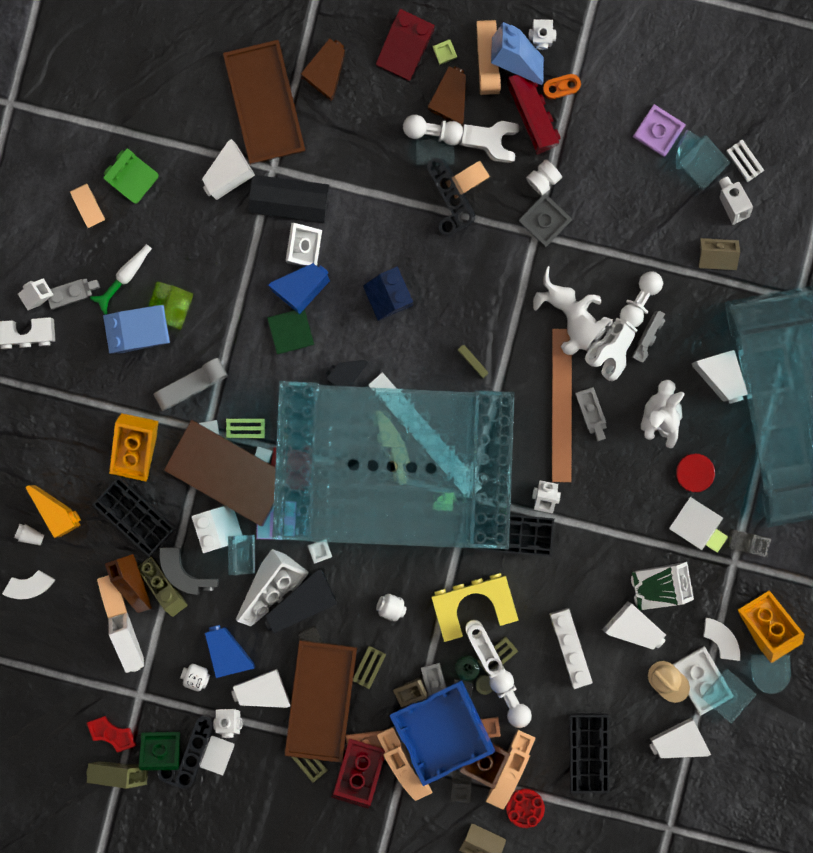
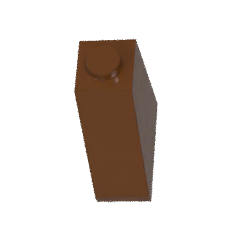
(325, 68)
(450, 96)

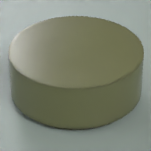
(483, 684)

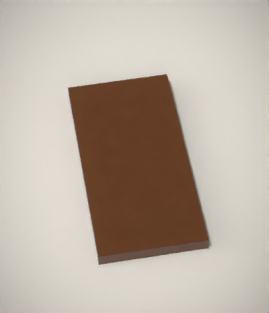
(264, 102)
(224, 472)
(320, 701)

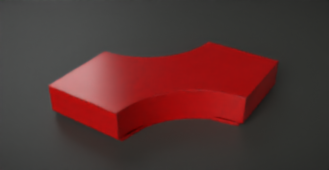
(119, 737)

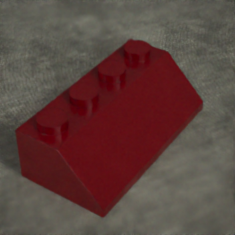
(533, 113)

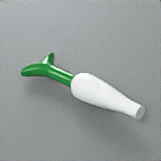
(123, 276)

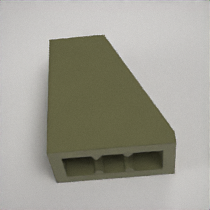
(116, 774)

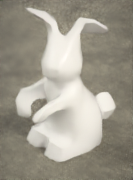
(581, 325)
(663, 413)

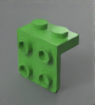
(130, 176)

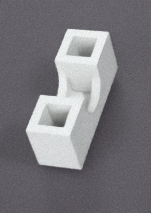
(41, 332)

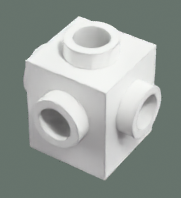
(542, 27)
(546, 496)
(227, 722)

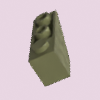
(163, 590)

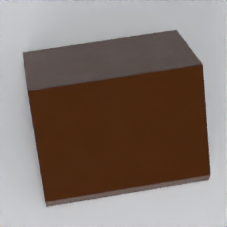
(488, 768)

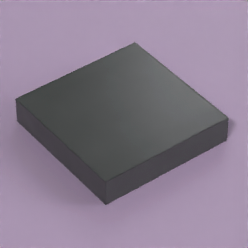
(545, 220)

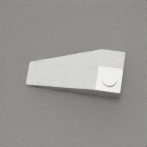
(273, 580)

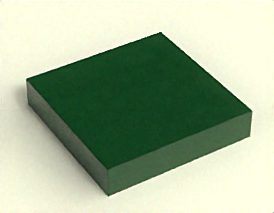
(290, 331)
(159, 751)

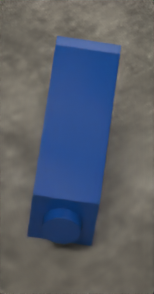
(300, 286)
(226, 652)

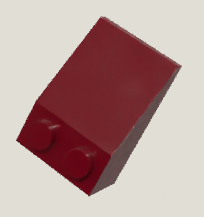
(405, 44)
(358, 773)

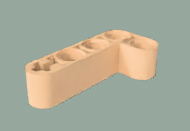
(488, 73)

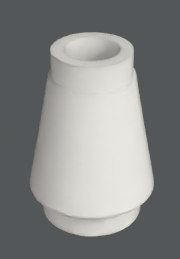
(28, 535)

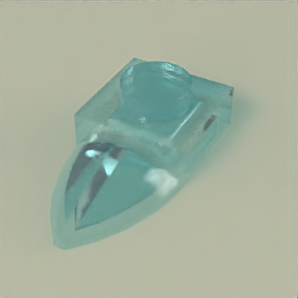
(685, 144)

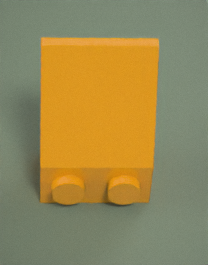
(133, 446)
(56, 515)
(771, 626)

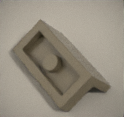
(719, 254)
(482, 841)

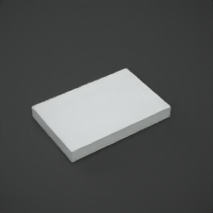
(701, 674)

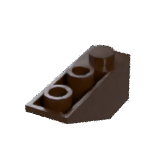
(128, 581)

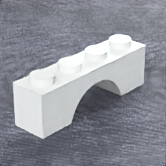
(571, 648)

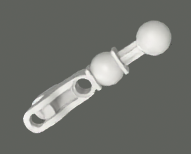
(467, 135)
(621, 333)
(500, 679)

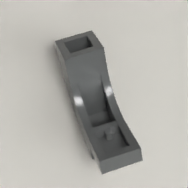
(172, 567)

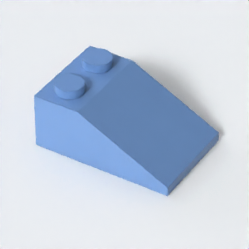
(516, 53)
(136, 329)

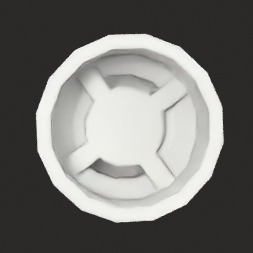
(541, 179)

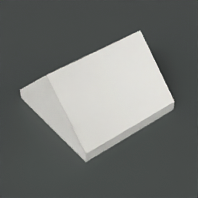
(303, 245)

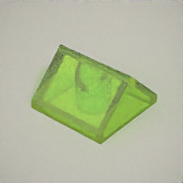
(175, 302)

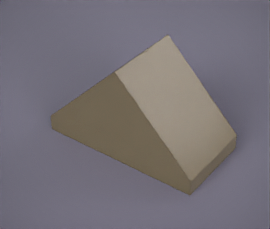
(411, 692)

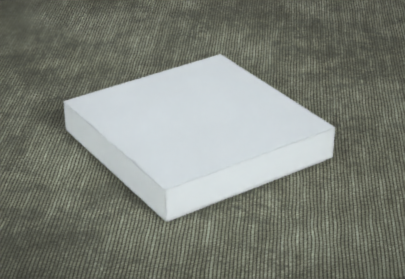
(696, 523)

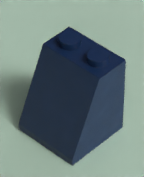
(388, 294)

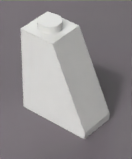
(227, 171)
(126, 643)
(263, 690)
(680, 741)

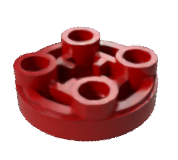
(695, 472)
(525, 808)

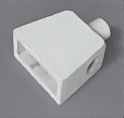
(735, 200)

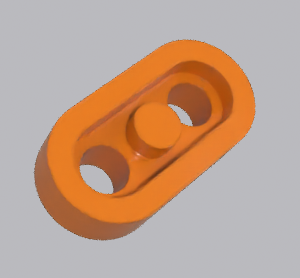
(561, 87)

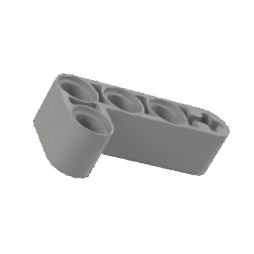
(197, 381)

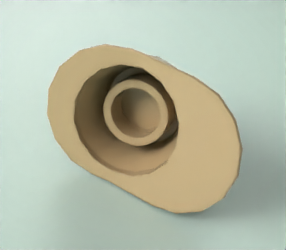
(668, 681)

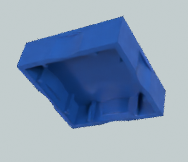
(442, 733)

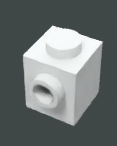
(35, 293)

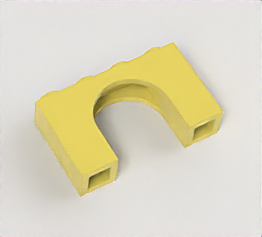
(447, 603)

